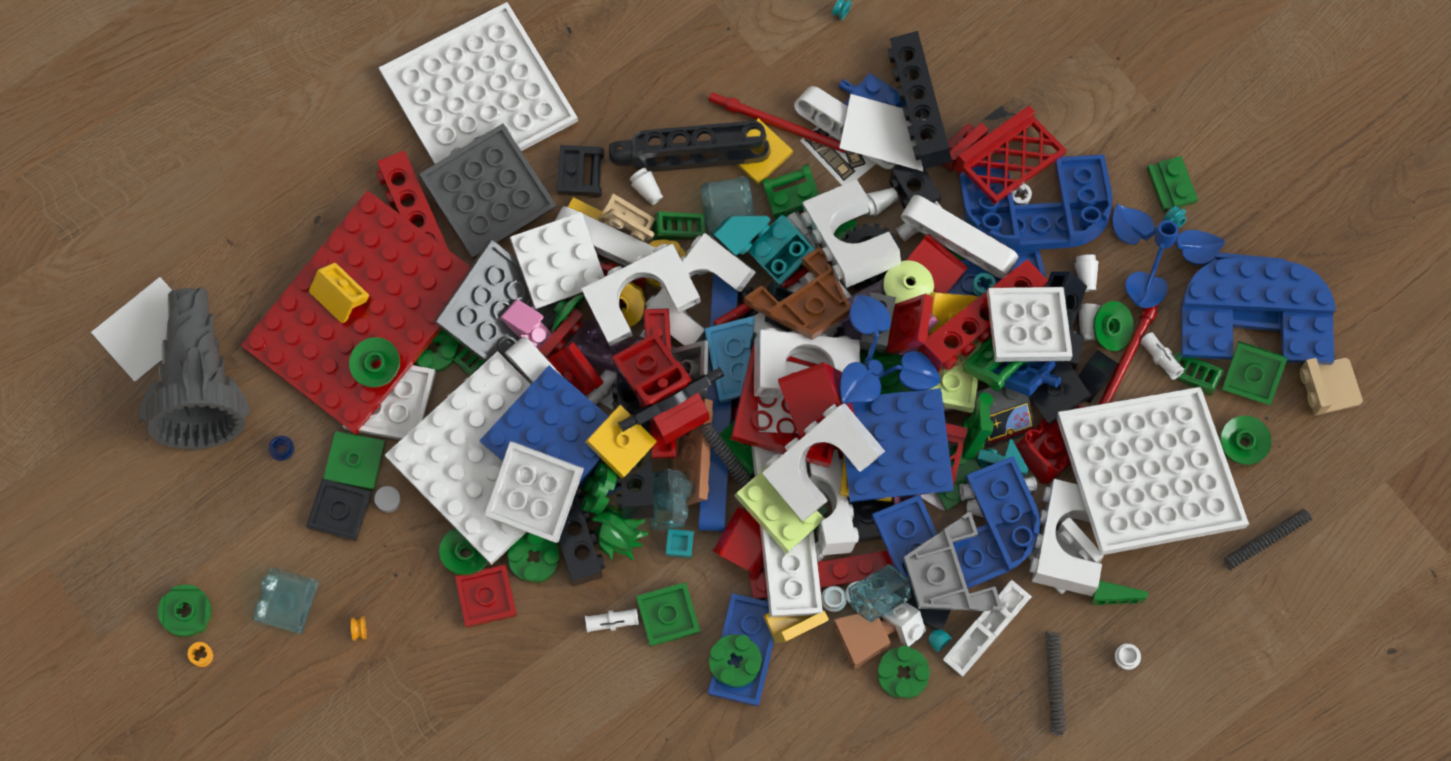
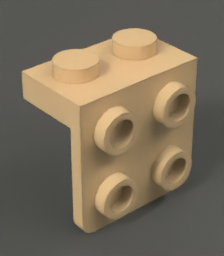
(627, 218)
(1330, 386)

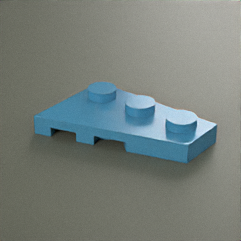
(730, 350)

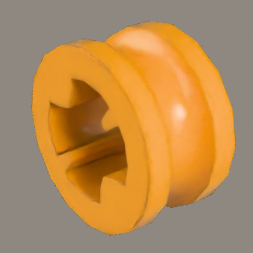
(358, 628)
(203, 662)

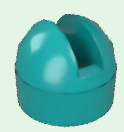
(939, 639)

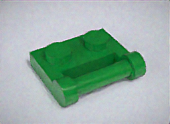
(792, 198)
(982, 365)
(978, 426)

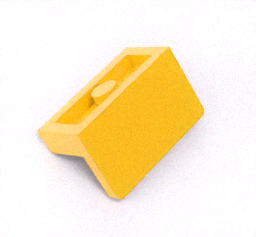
(337, 291)
(786, 628)

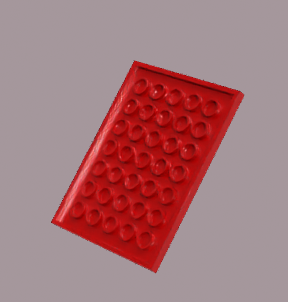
(407, 287)

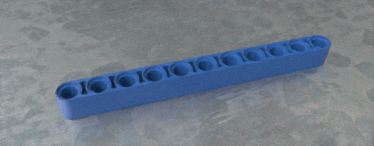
(713, 509)

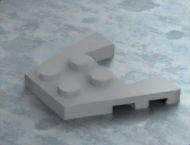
(938, 575)

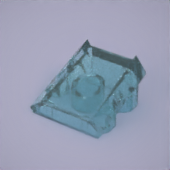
(726, 199)
(670, 494)
(285, 600)

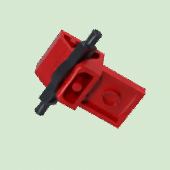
(663, 389)

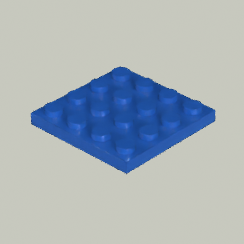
(549, 419)
(915, 446)

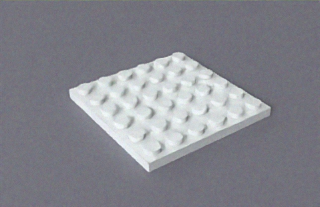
(476, 82)
(451, 464)
(1151, 470)

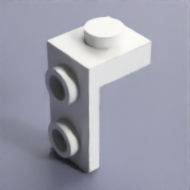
(907, 623)

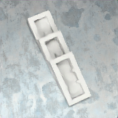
(986, 629)

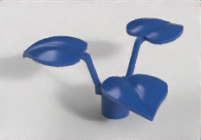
(1133, 224)
(861, 382)

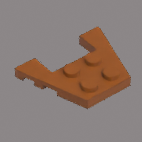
(810, 308)

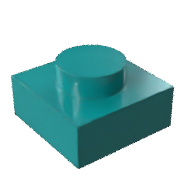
(679, 543)

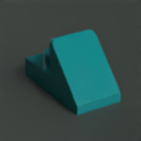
(990, 456)

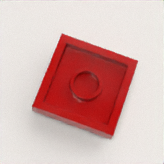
(909, 324)
(486, 596)

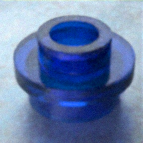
(278, 441)

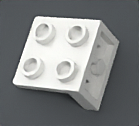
(1074, 543)

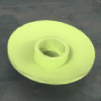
(896, 277)

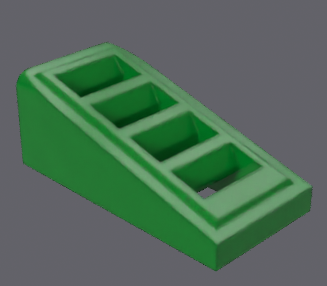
(678, 234)
(1206, 368)
(1117, 594)

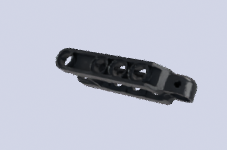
(727, 141)

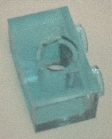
(879, 593)

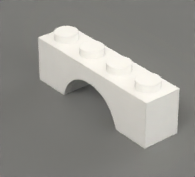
(835, 532)

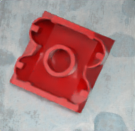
(940, 262)
(1044, 451)
(742, 542)

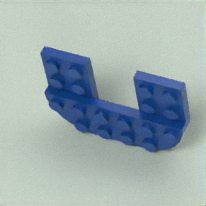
(1064, 224)
(1264, 286)
(1000, 543)

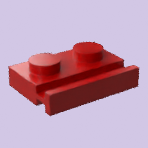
(576, 369)

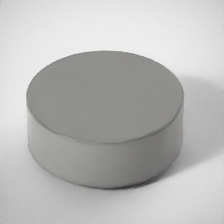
(387, 499)

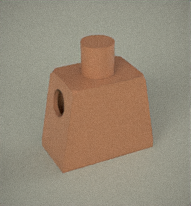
(863, 639)

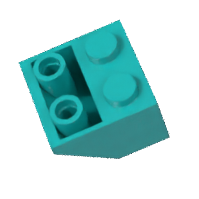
(738, 230)
(781, 249)

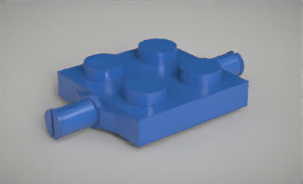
(873, 89)
(1030, 376)

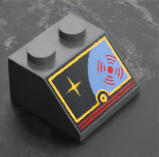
(1009, 414)

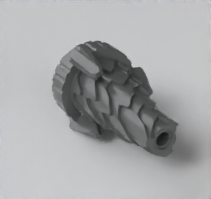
(194, 399)

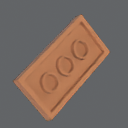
(694, 458)

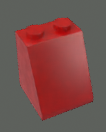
(811, 394)

